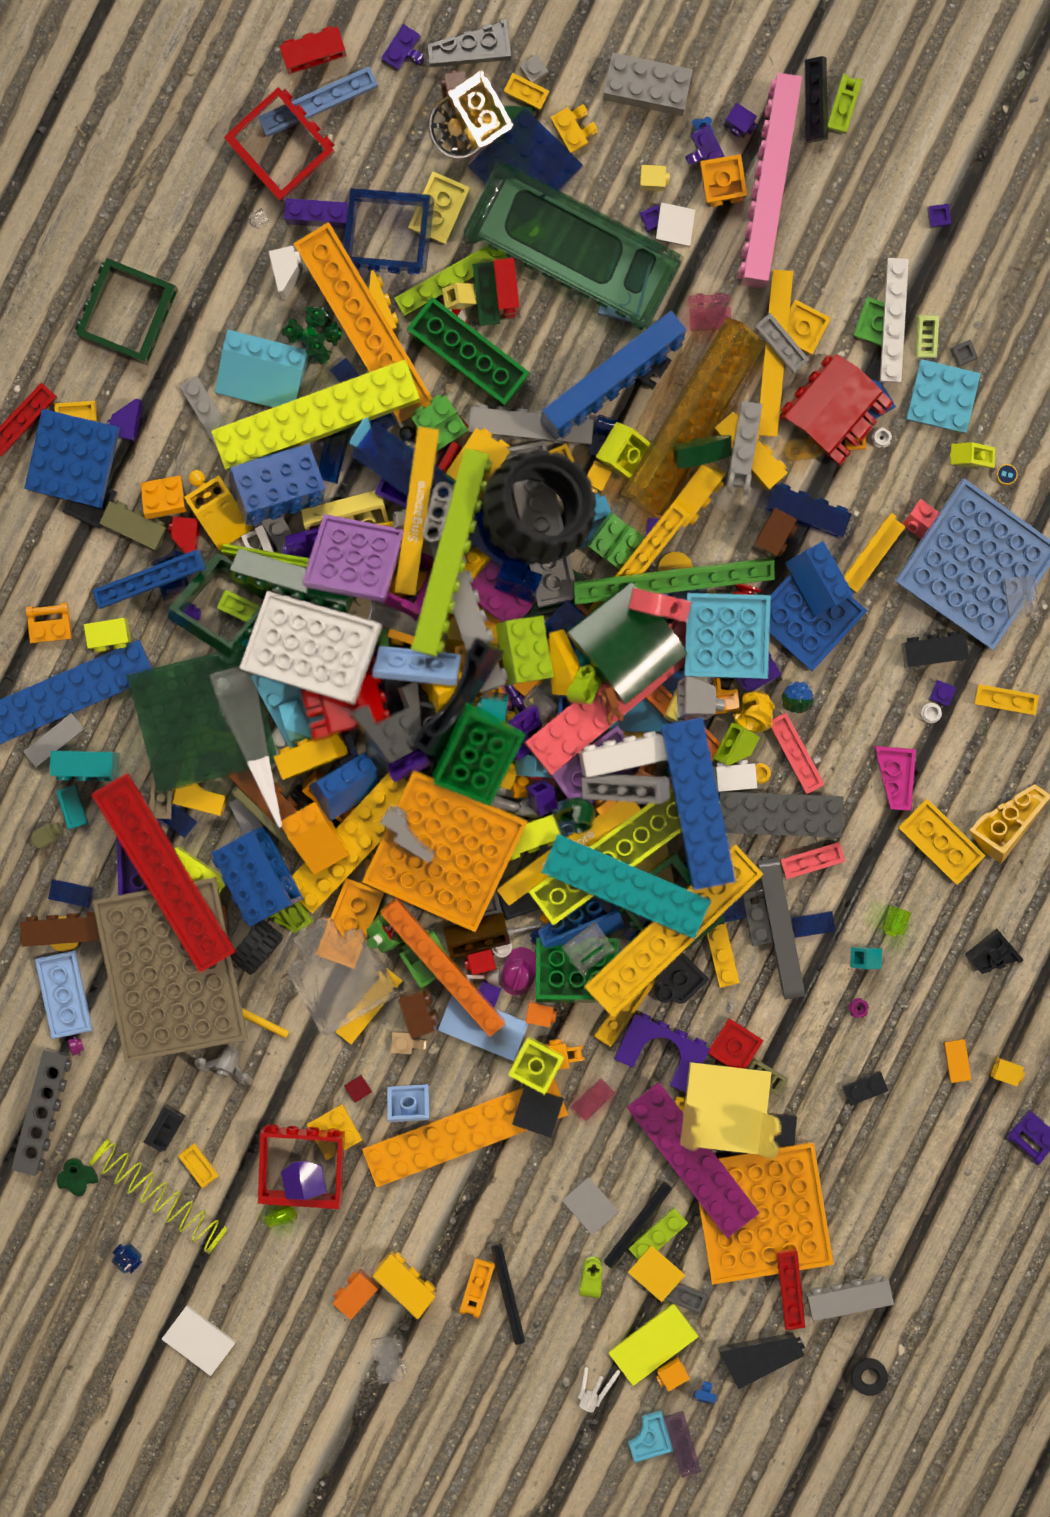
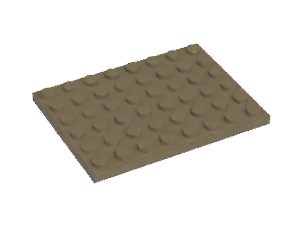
(154, 984)

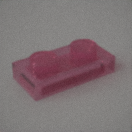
(593, 1099)

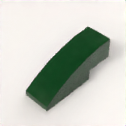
(701, 451)

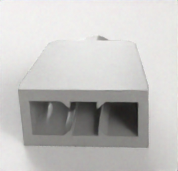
(697, 699)

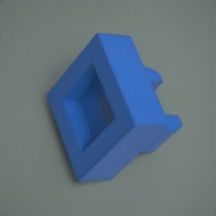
(704, 1394)

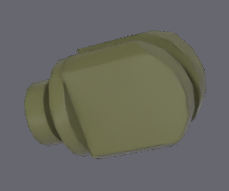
(46, 835)

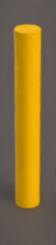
(265, 1023)

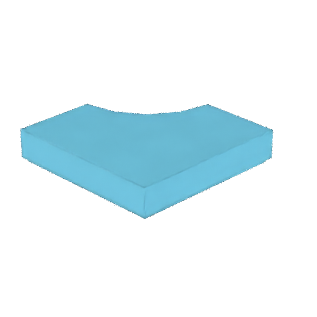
(652, 1439)

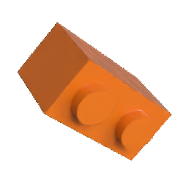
(355, 1293)

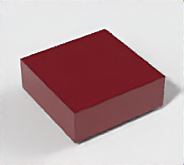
(358, 1088)

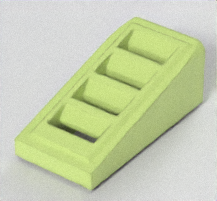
(934, 336)

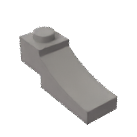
(396, 820)

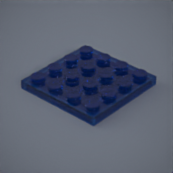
(530, 149)

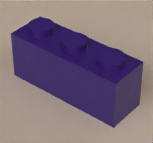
(316, 213)

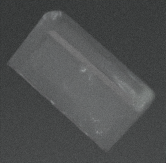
(911, 615)

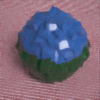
(797, 697)

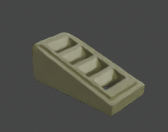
(783, 1079)

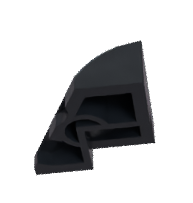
(993, 953)

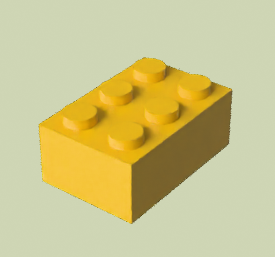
(310, 755)

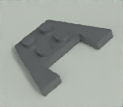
(395, 734)

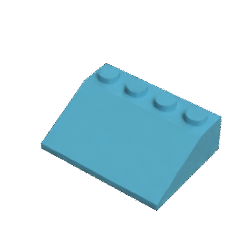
(260, 370)

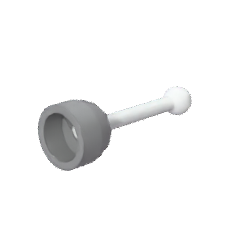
(491, 977)

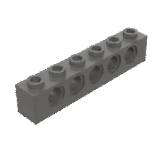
(23, 1161)

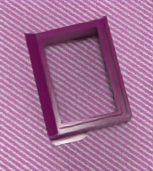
(405, 606)

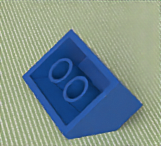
(819, 578)
(345, 785)

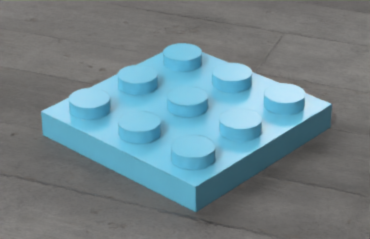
(943, 396)

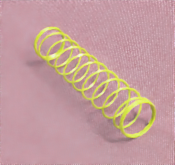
(103, 1148)

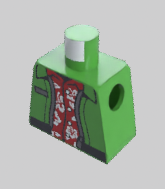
(383, 935)

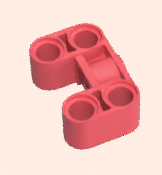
(659, 604)

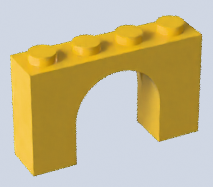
(200, 799)

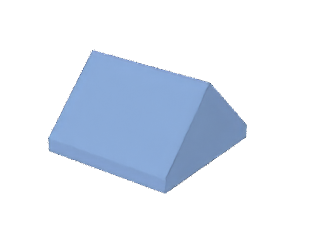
(408, 1103)

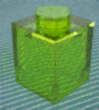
(895, 921)

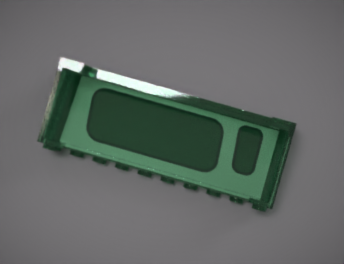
(573, 244)

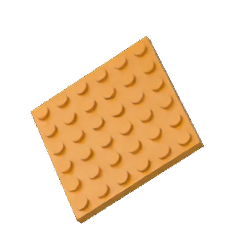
(469, 849)
(789, 1218)

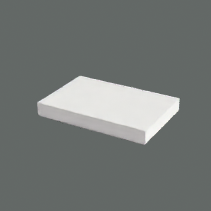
(198, 1340)

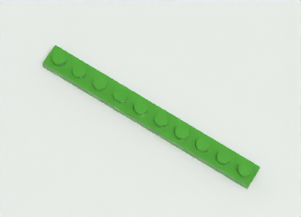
(677, 579)

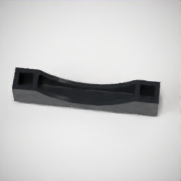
(478, 666)

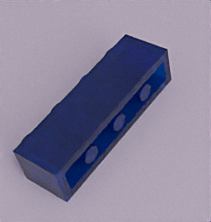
(808, 511)

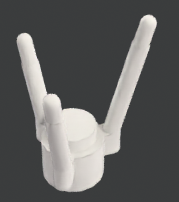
(591, 1399)

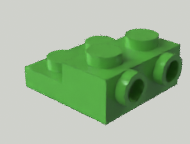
(440, 416)
(615, 541)
(416, 966)

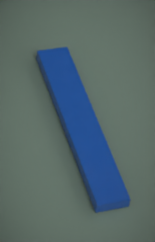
(149, 579)

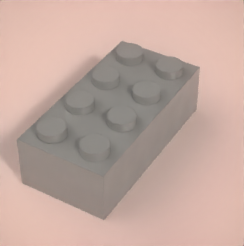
(647, 84)

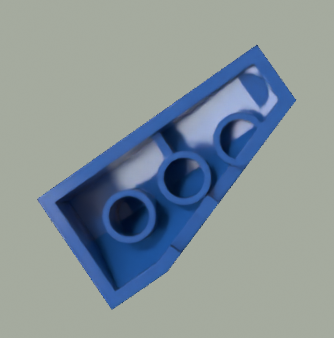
(593, 910)

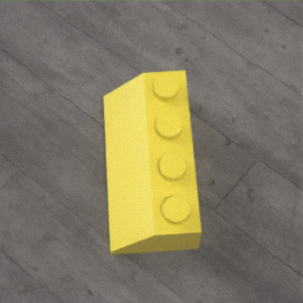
(362, 507)

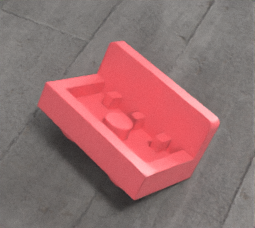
(920, 518)

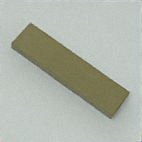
(258, 813)

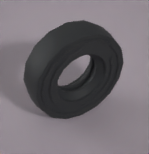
(869, 1389)

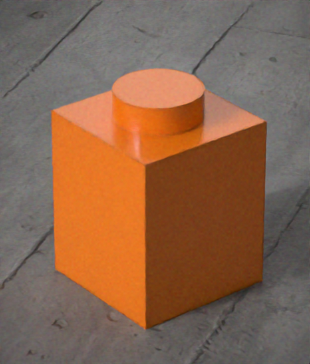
(540, 1014)

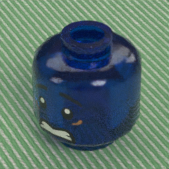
(126, 1258)

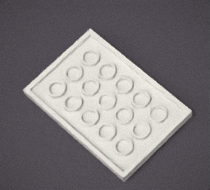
(310, 647)

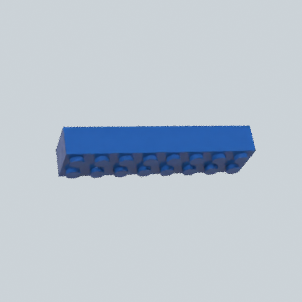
(613, 376)
(697, 804)

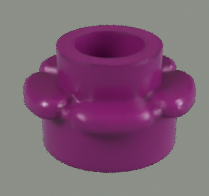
(863, 1008)
(75, 1046)

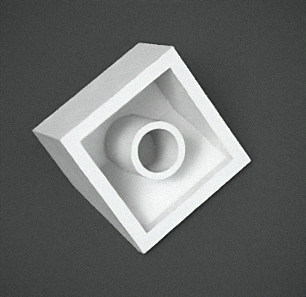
(286, 269)

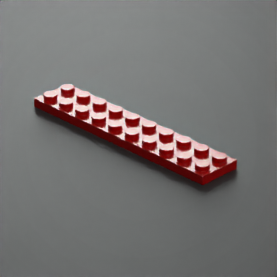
(163, 872)

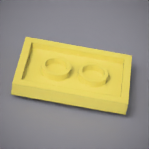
(448, 204)

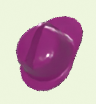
(518, 971)

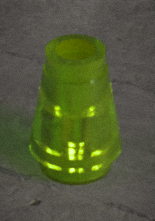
(281, 1216)

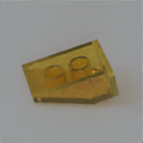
(479, 111)

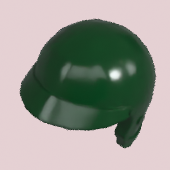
(580, 812)

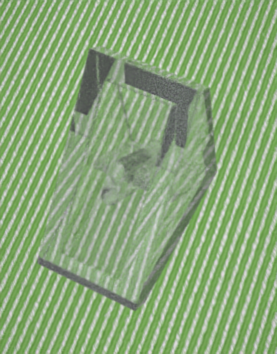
(546, 705)

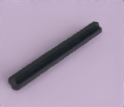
(638, 1224)
(508, 1294)

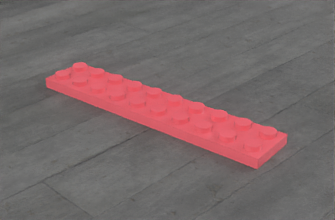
(585, 722)

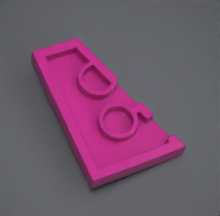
(897, 773)

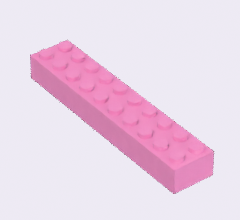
(771, 179)

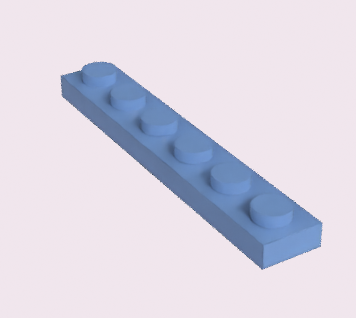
(319, 101)

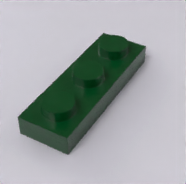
(486, 293)

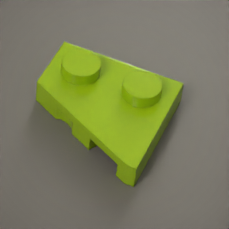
(293, 917)

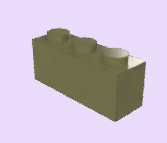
(134, 525)

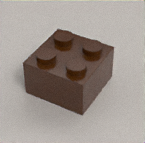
(774, 534)

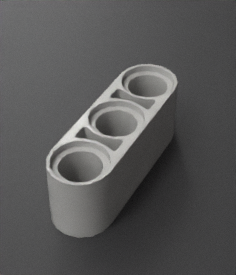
(437, 503)

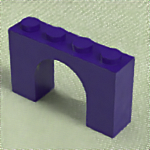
(643, 1029)

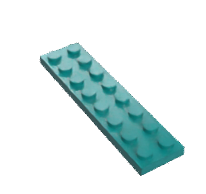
(626, 886)

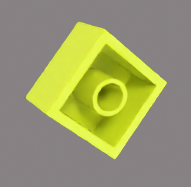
(623, 450)
(536, 1064)

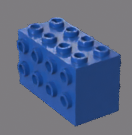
(277, 485)
(256, 876)

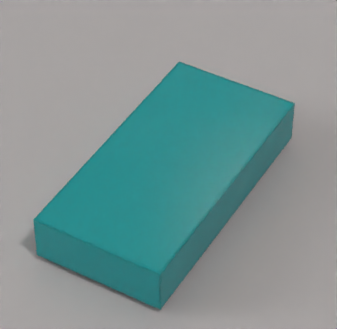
(72, 807)

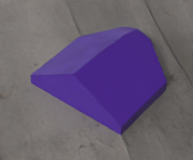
(303, 1180)

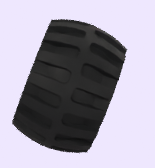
(568, 483)

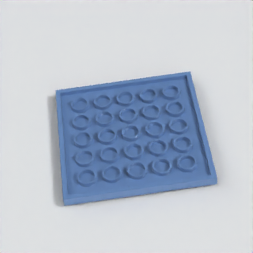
(968, 556)

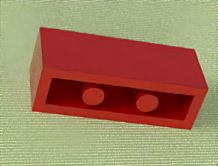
(312, 49)

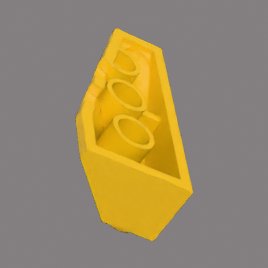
(1004, 827)

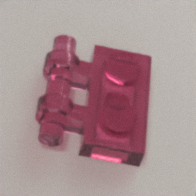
(708, 318)

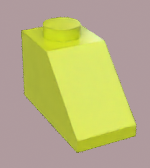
(972, 455)

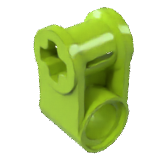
(584, 686)
(591, 1280)

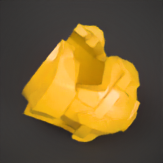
(755, 712)

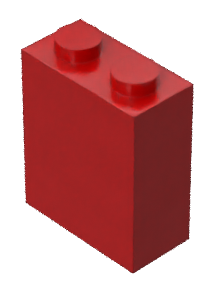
(506, 288)

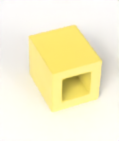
(653, 178)
(459, 296)

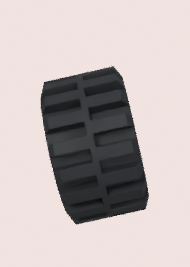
(257, 947)

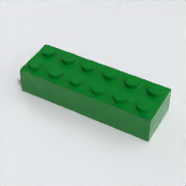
(468, 352)

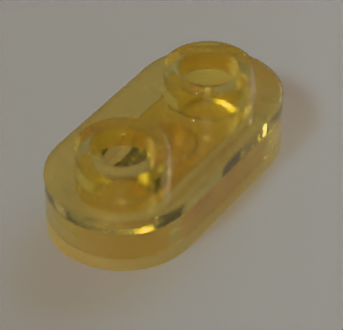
(804, 450)

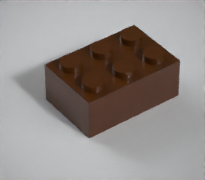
(418, 1012)

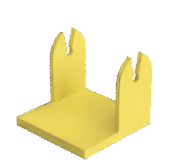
(729, 1110)

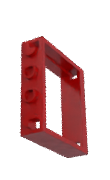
(311, 126)
(278, 1197)

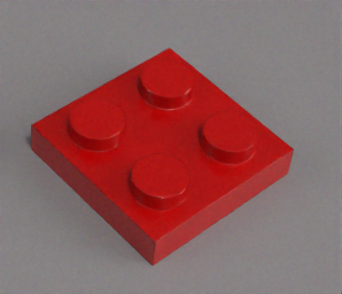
(735, 1045)

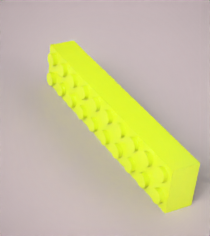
(317, 415)
(627, 843)

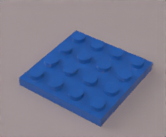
(72, 458)
(802, 633)

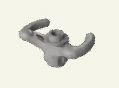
(225, 1065)

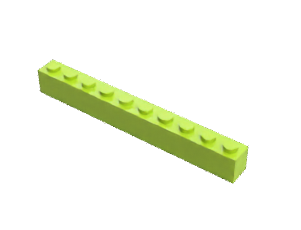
(450, 553)

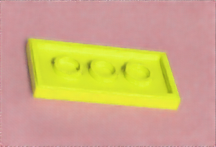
(653, 1344)

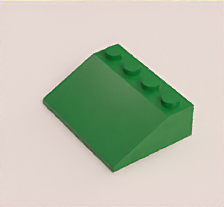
(477, 755)
(559, 979)

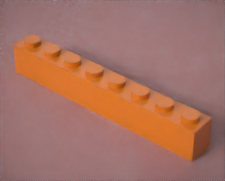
(442, 966)

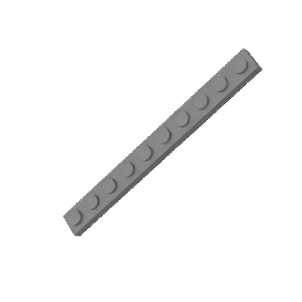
(211, 420)

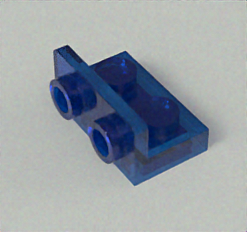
(518, 581)

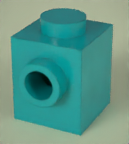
(866, 958)

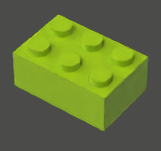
(525, 650)

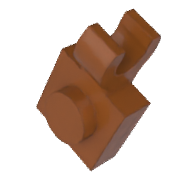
(609, 700)

